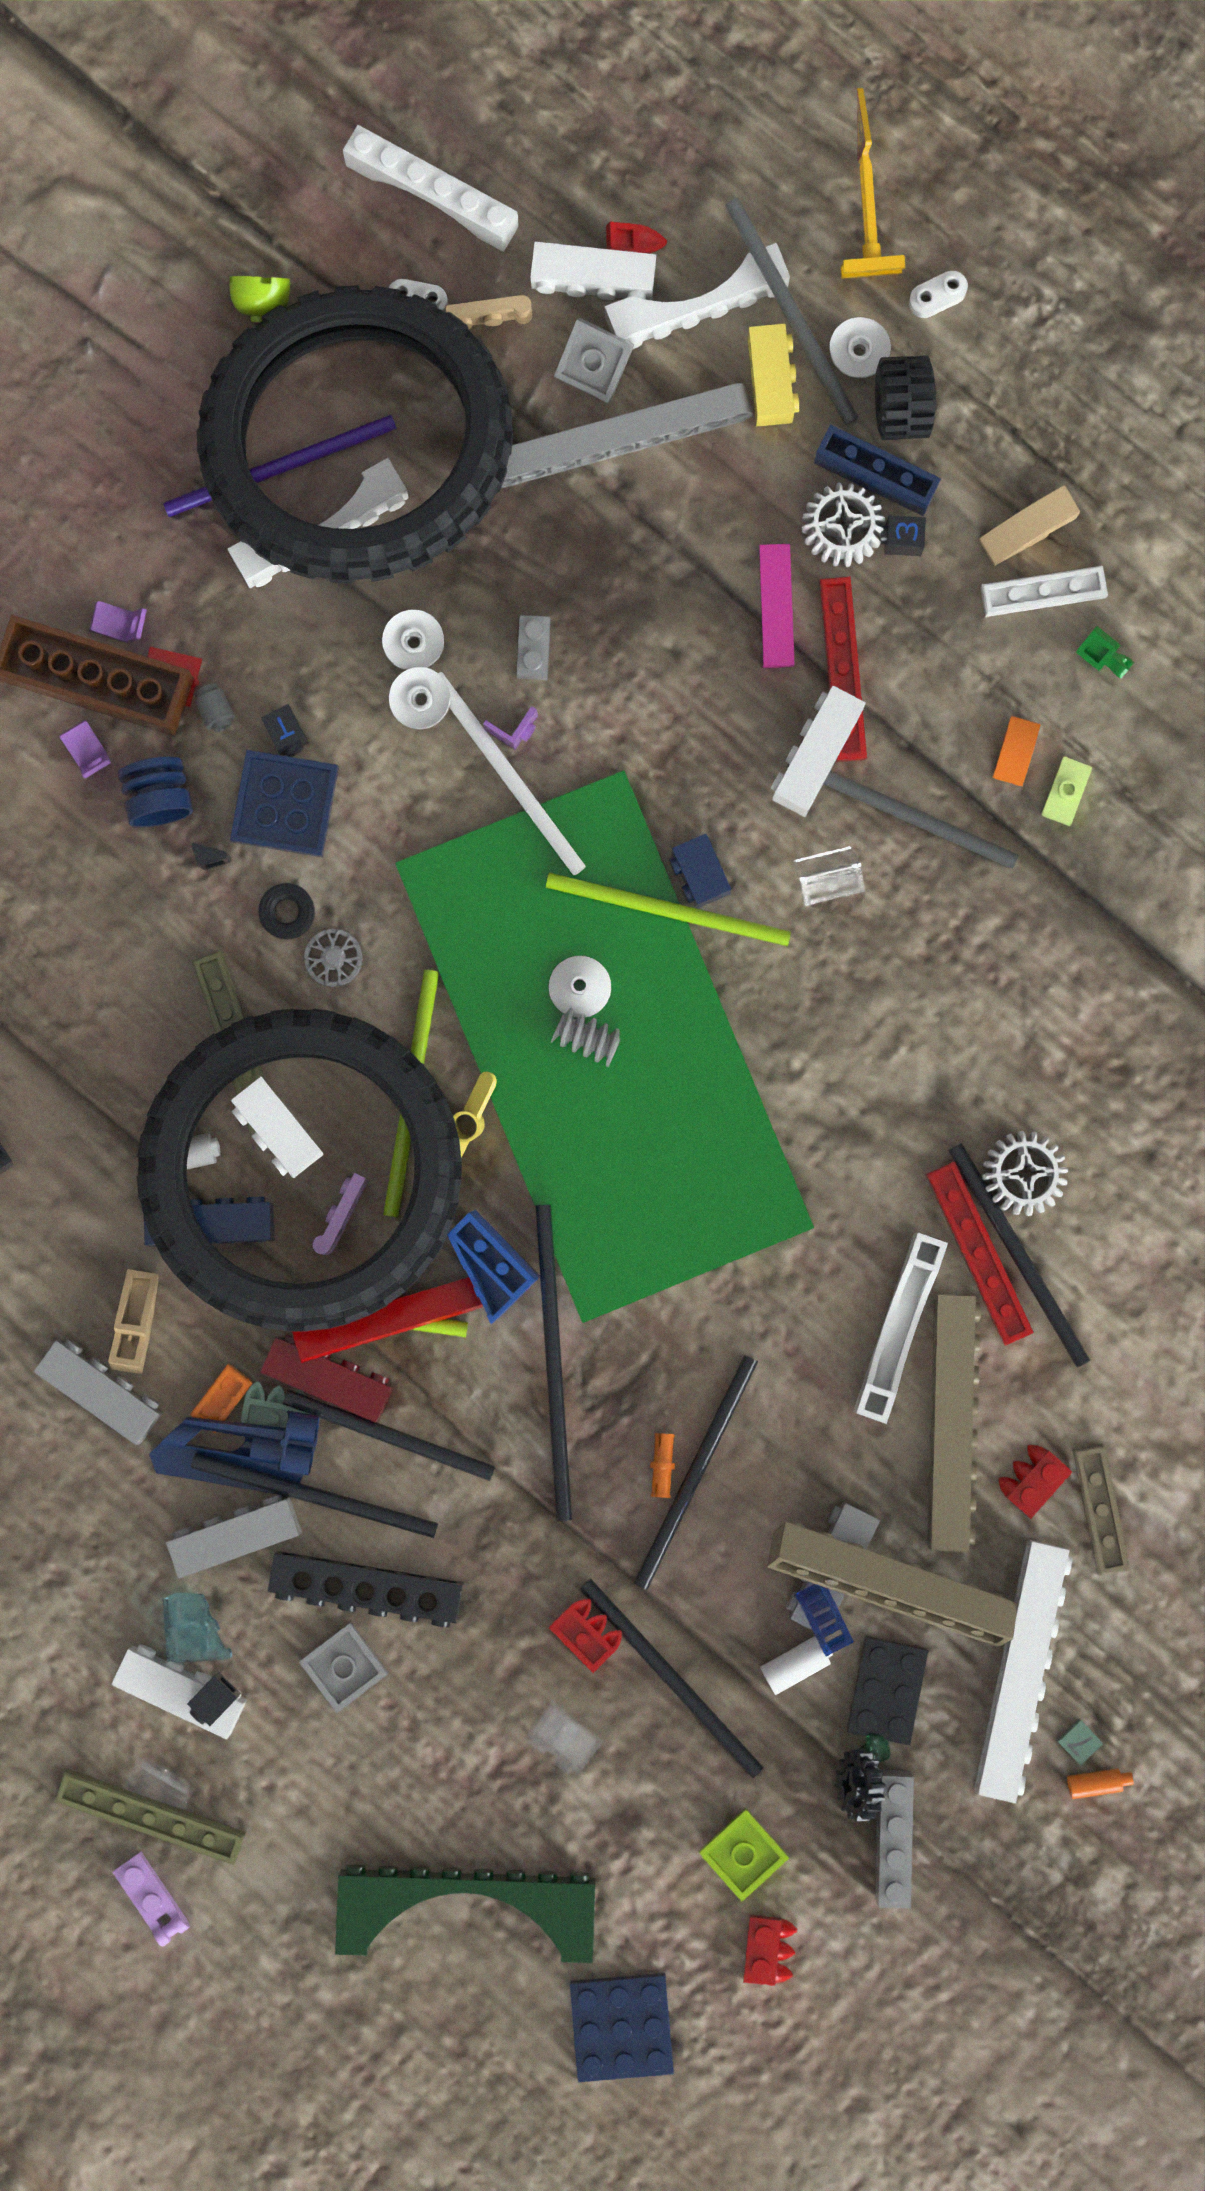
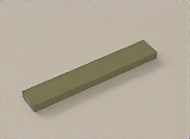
(223, 1006)
(150, 1816)

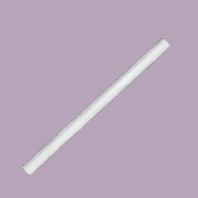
(514, 781)

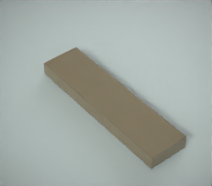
(1101, 1510)

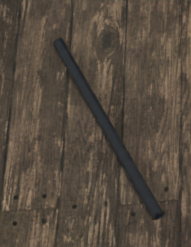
(553, 1362)

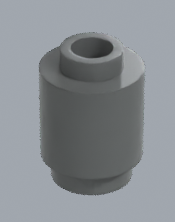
(214, 707)

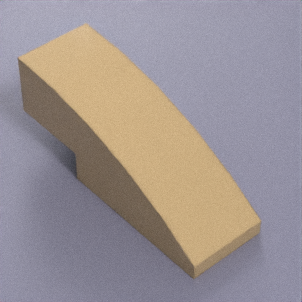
(1030, 525)
(134, 1322)

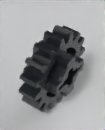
(860, 1785)

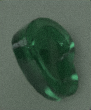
(877, 1745)

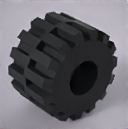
(905, 397)

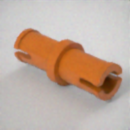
(662, 1465)

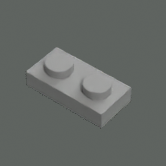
(533, 647)

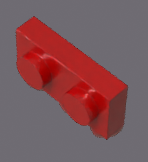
(1036, 1481)
(585, 1636)
(766, 1949)

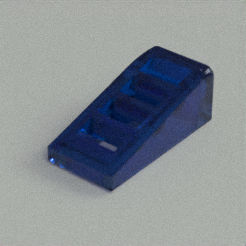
(811, 1595)

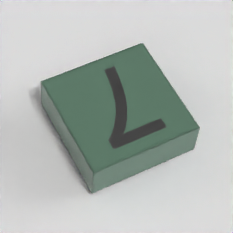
(1079, 1742)

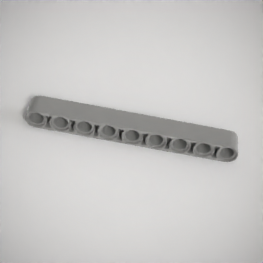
(627, 433)

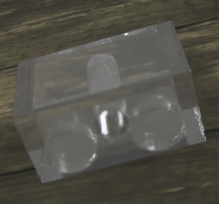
(563, 1738)

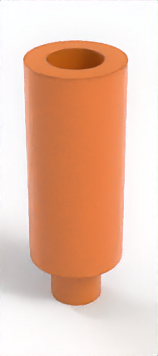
(1098, 1783)

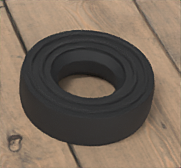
(281, 892)

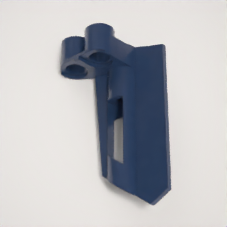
(267, 1449)

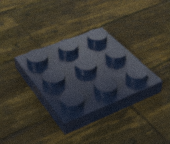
(284, 803)
(621, 2027)

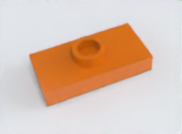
(223, 1395)

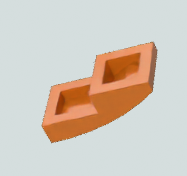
(1016, 750)

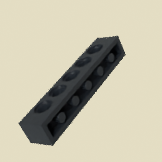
(284, 1585)

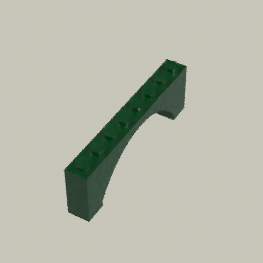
(556, 1903)

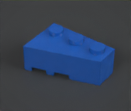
(492, 1264)

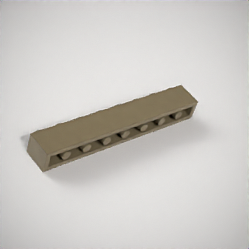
(952, 1423)
(892, 1584)

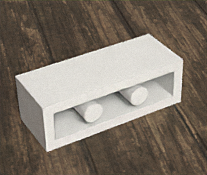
(275, 1128)

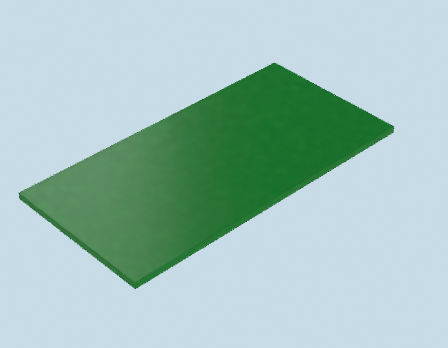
(667, 1149)

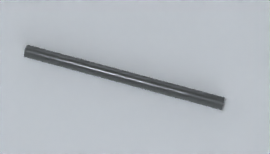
(791, 310)
(921, 819)

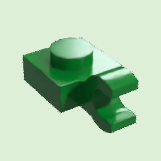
(1101, 650)

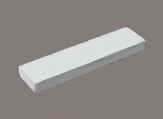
(1044, 591)

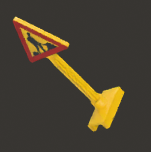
(872, 263)

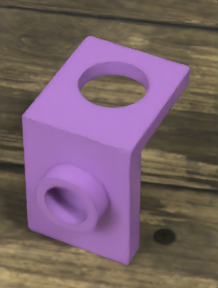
(117, 622)
(522, 732)
(85, 748)

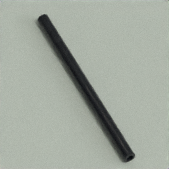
(1019, 1256)
(695, 1472)
(314, 1495)
(672, 1678)

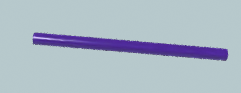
(291, 461)

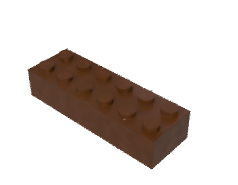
(94, 675)

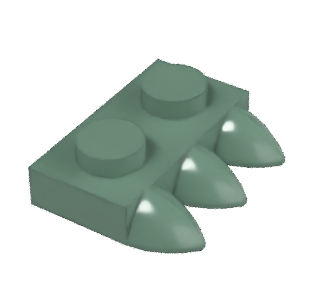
(266, 1412)

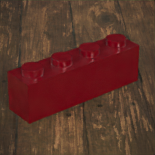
(329, 1380)

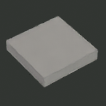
(594, 360)
(343, 1667)

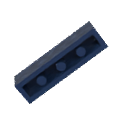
(877, 470)
(232, 1221)

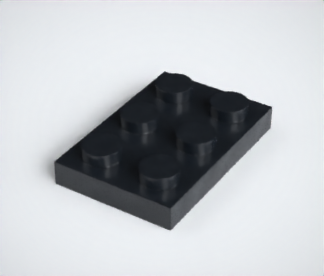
(887, 1690)

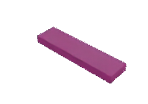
(776, 605)

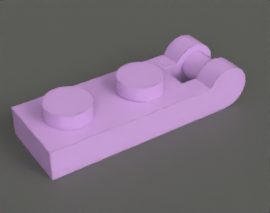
(340, 1215)
(151, 1898)

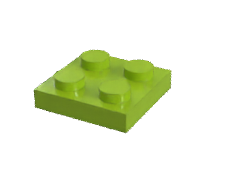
(743, 1854)

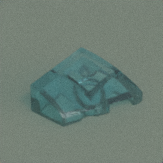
(191, 1630)

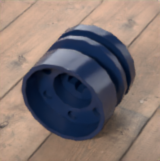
(155, 791)

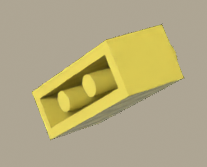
(772, 374)

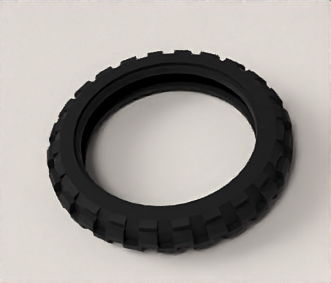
(335, 318)
(204, 1075)

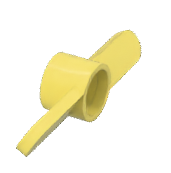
(475, 1107)

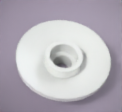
(863, 334)
(408, 626)
(404, 697)
(590, 999)

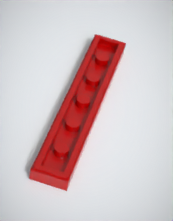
(843, 654)
(979, 1253)
(396, 1317)

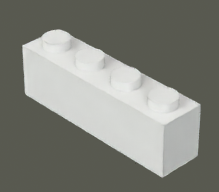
(592, 271)
(818, 750)
(170, 1687)

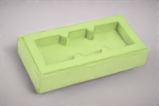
(1066, 791)

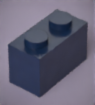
(700, 871)

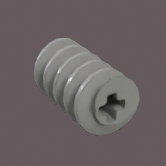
(587, 1036)

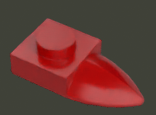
(633, 238)

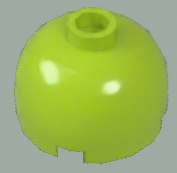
(258, 295)

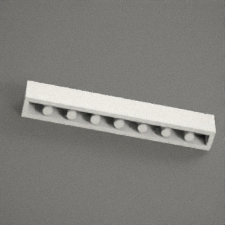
(1022, 1671)

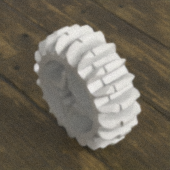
(831, 526)
(1025, 1187)

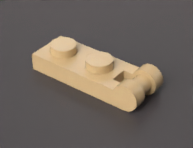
(493, 311)

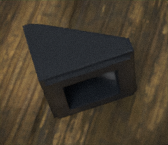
(210, 857)

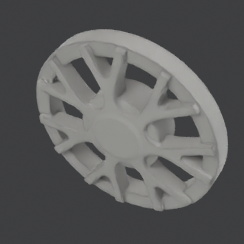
(333, 957)

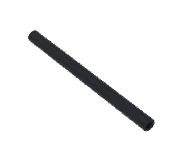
(389, 1435)

